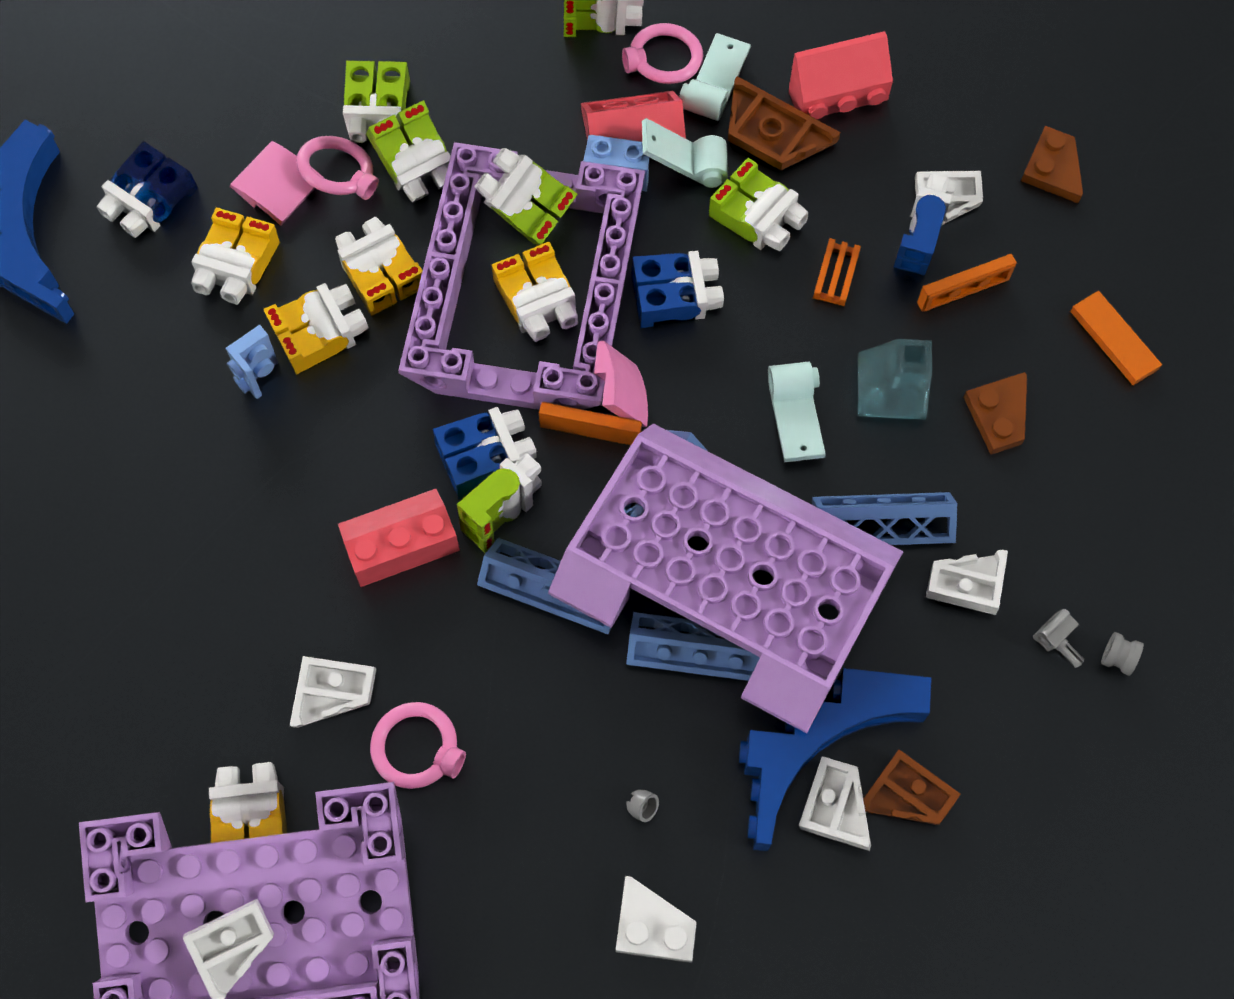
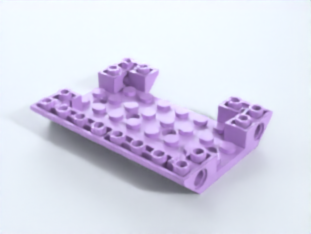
(747, 530)
(326, 955)

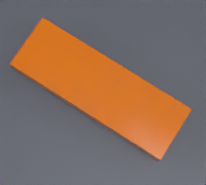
(966, 282)
(1116, 338)
(589, 423)

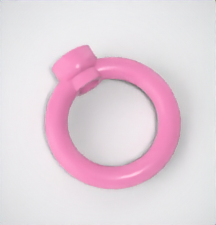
(635, 58)
(361, 183)
(447, 761)

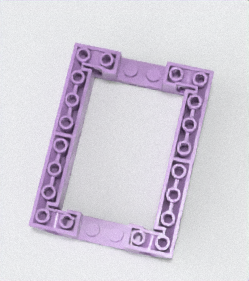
(453, 373)

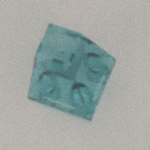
(895, 379)

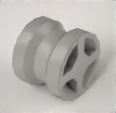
(1122, 653)

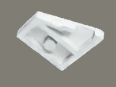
(964, 187)
(969, 581)
(330, 689)
(837, 805)
(653, 926)
(228, 946)

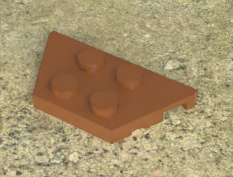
(774, 128)

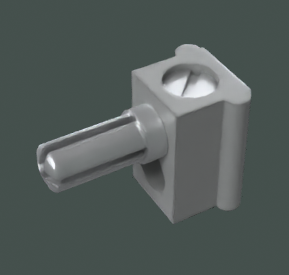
(1054, 633)

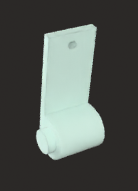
(716, 78)
(699, 160)
(795, 411)

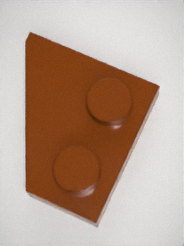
(1055, 165)

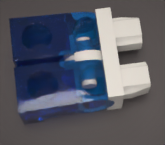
(145, 190)

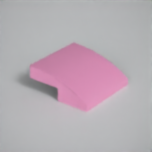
(273, 183)
(623, 386)

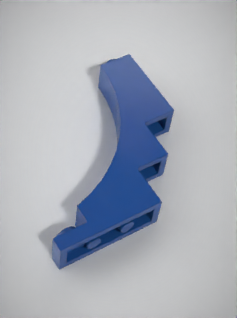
(22, 167)

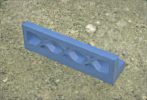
(894, 508)
(524, 582)
(686, 653)

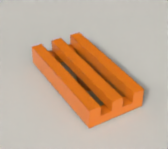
(843, 249)

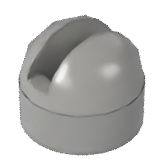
(643, 805)

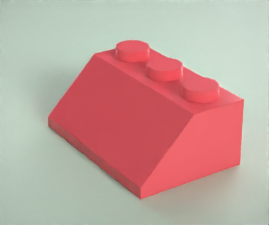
(841, 76)
(624, 115)
(399, 537)

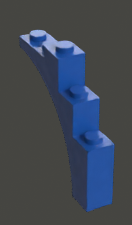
(862, 701)

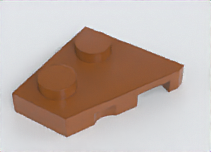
(1000, 412)
(910, 792)

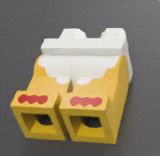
(233, 255)
(371, 259)
(536, 291)
(314, 326)
(247, 808)

